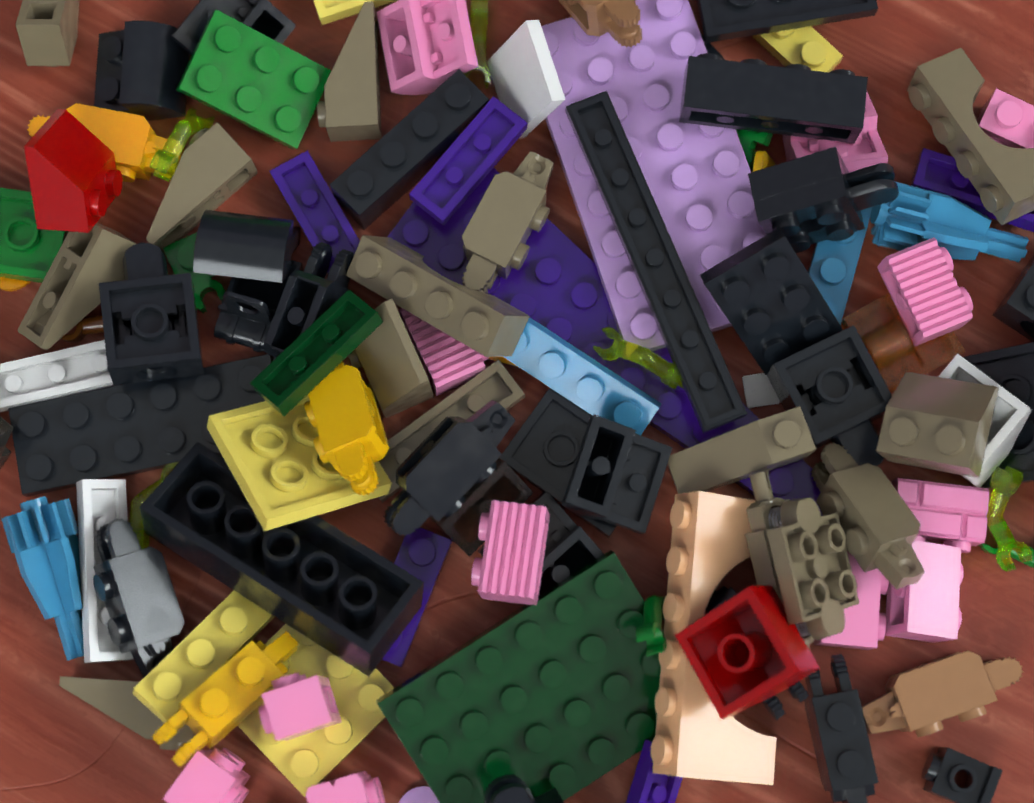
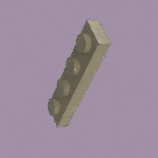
(490, 384)

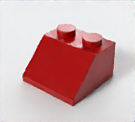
(70, 175)
(746, 650)

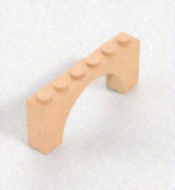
(689, 733)

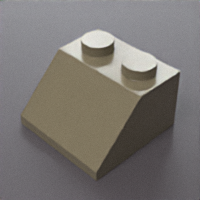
(392, 364)
(938, 424)

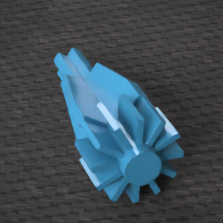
(927, 214)
(49, 563)

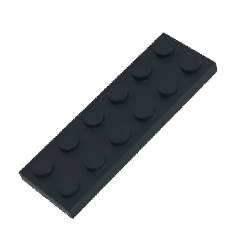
(125, 426)

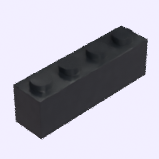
(773, 98)
(408, 150)

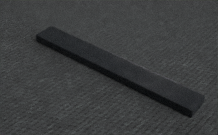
(655, 262)

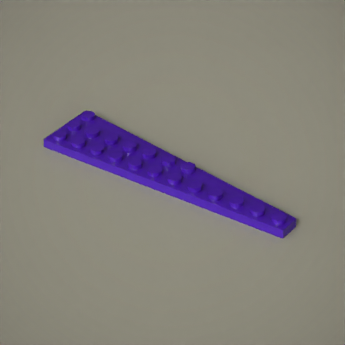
(566, 295)

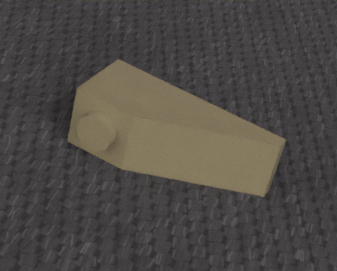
(48, 31)
(353, 86)
(203, 181)
(73, 283)
(742, 452)
(118, 702)

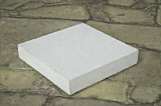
(526, 75)

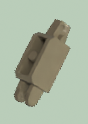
(504, 222)
(872, 515)

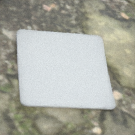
(759, 391)

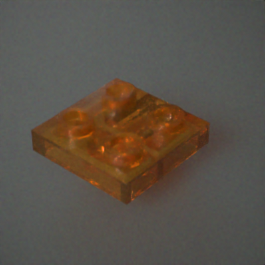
(892, 347)

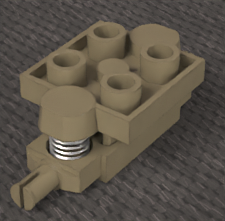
(801, 559)

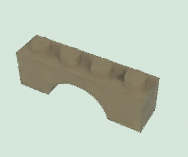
(1001, 174)
(460, 312)

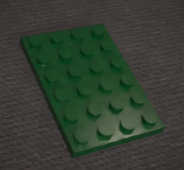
(536, 696)

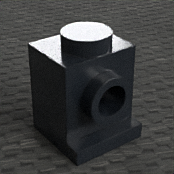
(940, 773)

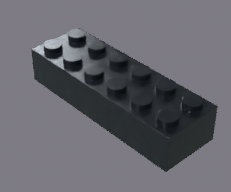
(297, 572)

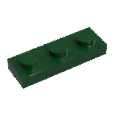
(316, 352)

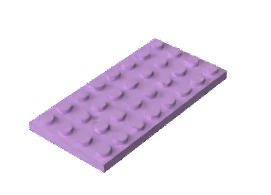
(690, 168)

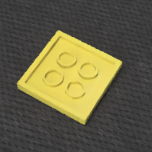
(280, 466)
(315, 755)

